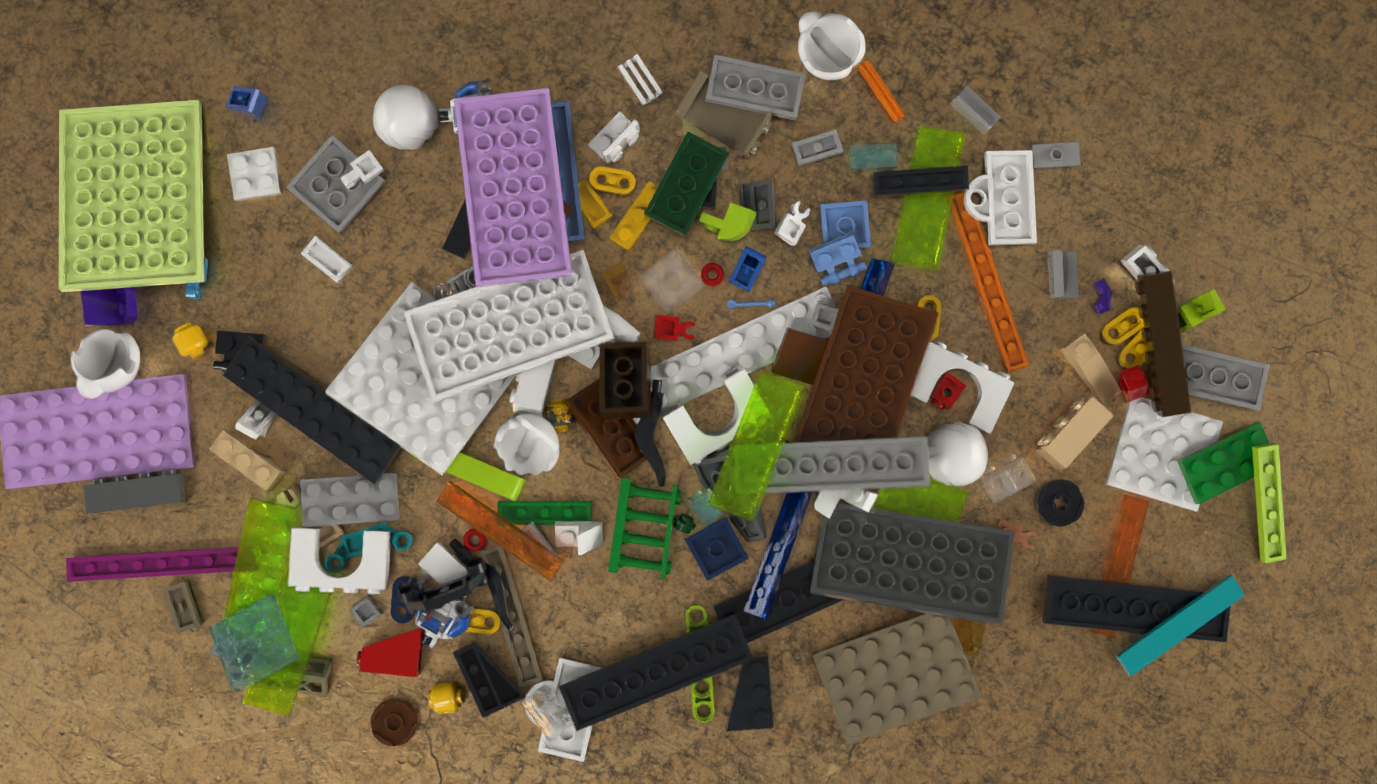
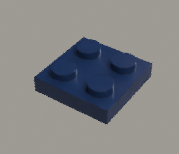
(716, 548)

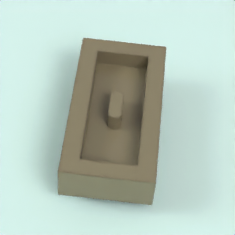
(182, 607)

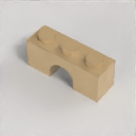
(248, 462)

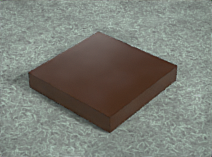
(799, 356)

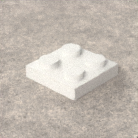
(254, 174)

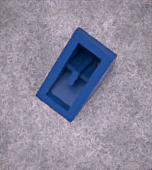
(247, 101)
(747, 268)

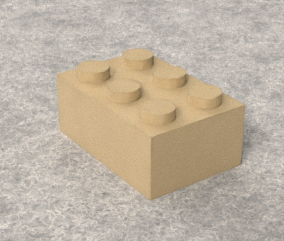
(1073, 432)

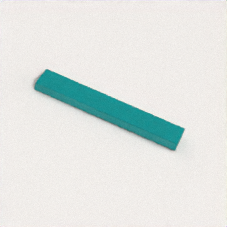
(1180, 625)

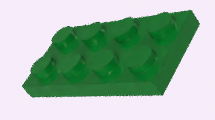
(1222, 463)

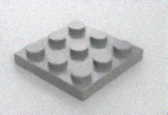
(323, 190)

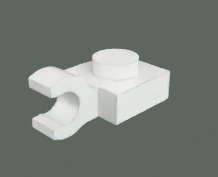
(364, 168)

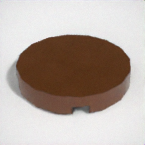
(394, 722)

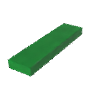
(544, 511)

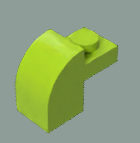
(735, 224)
(1199, 309)

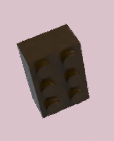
(625, 380)

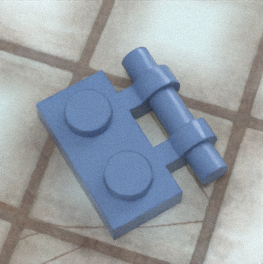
(835, 253)

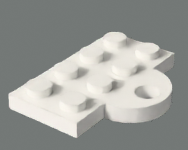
(1006, 198)
(570, 743)

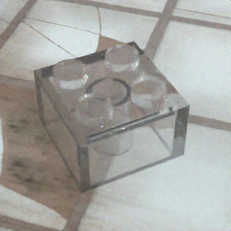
(672, 282)

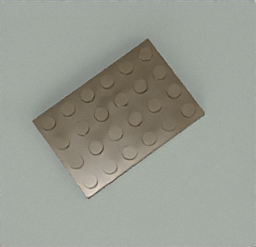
(896, 675)

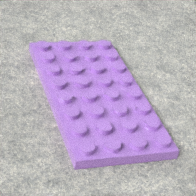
(512, 187)
(73, 438)

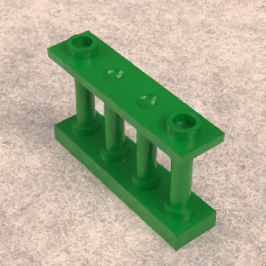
(622, 537)

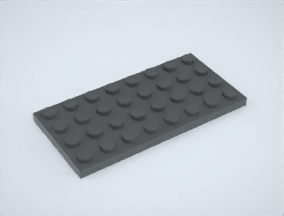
(914, 563)

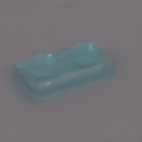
(873, 156)

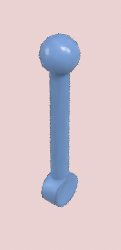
(731, 304)

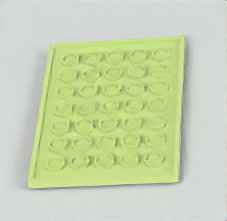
(130, 196)

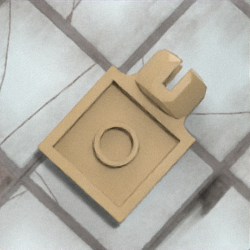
(292, 497)

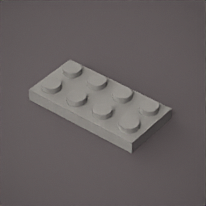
(755, 87)
(1225, 378)
(348, 500)

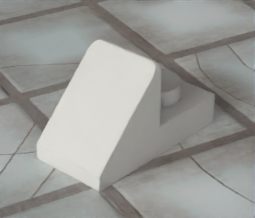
(256, 420)
(580, 534)

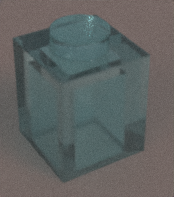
(701, 508)

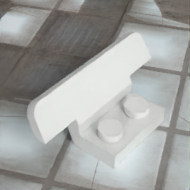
(827, 500)

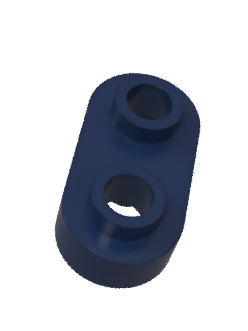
(396, 603)

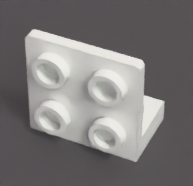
(614, 138)

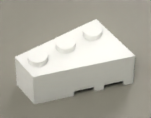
(532, 389)

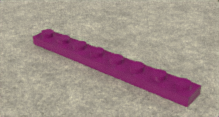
(151, 564)

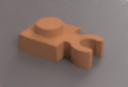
(1019, 536)

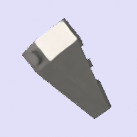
(708, 473)

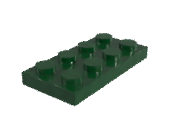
(686, 184)

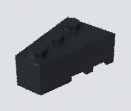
(486, 681)
(752, 697)

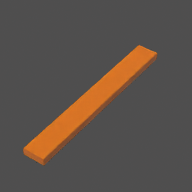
(989, 286)

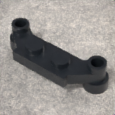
(448, 592)

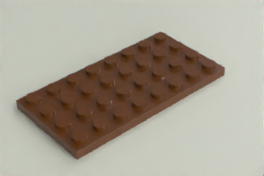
(867, 370)

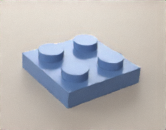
(844, 218)

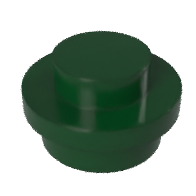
(684, 523)

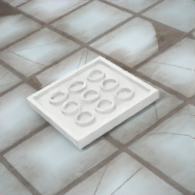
(1150, 450)

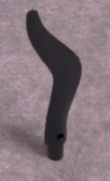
(645, 431)
(495, 582)

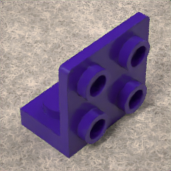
(109, 306)

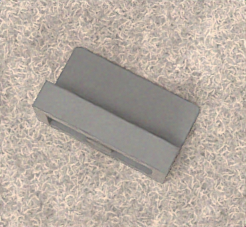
(975, 110)
(1063, 275)

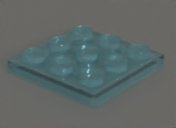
(253, 643)

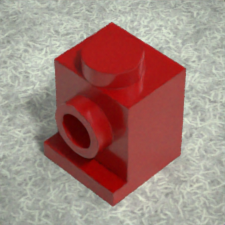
(950, 382)
(1134, 383)

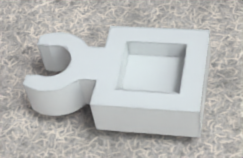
(790, 225)

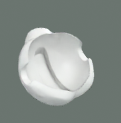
(830, 45)
(105, 362)

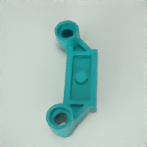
(352, 545)

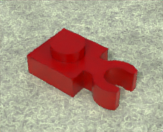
(668, 328)

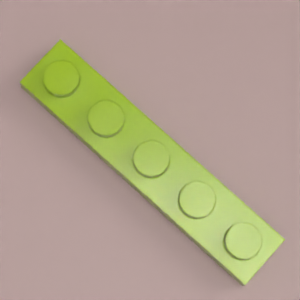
(1269, 502)

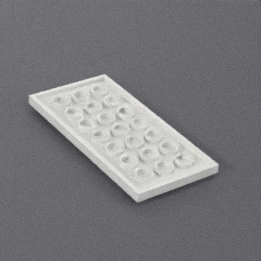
(506, 329)

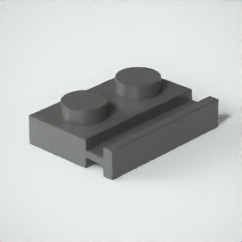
(761, 199)

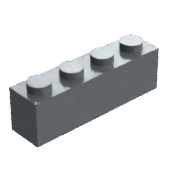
(134, 493)

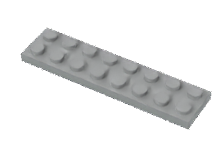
(851, 465)

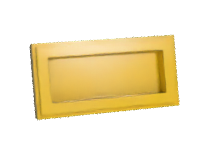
(592, 206)

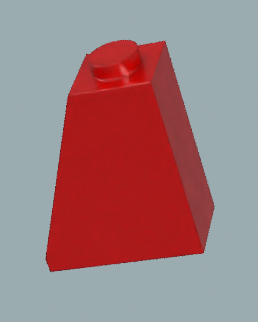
(395, 655)

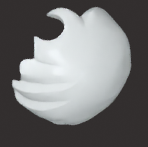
(405, 117)
(527, 444)
(957, 454)

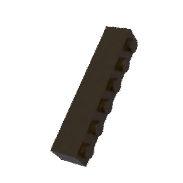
(1163, 343)

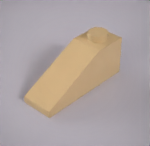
(1091, 368)

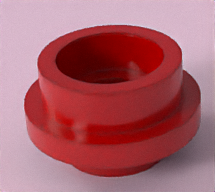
(712, 267)
(468, 543)

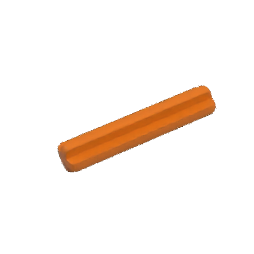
(881, 91)

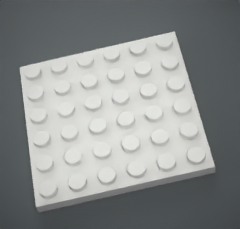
(391, 393)

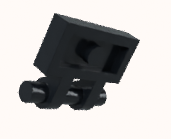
(228, 345)

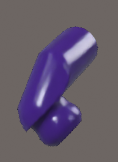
(1106, 297)

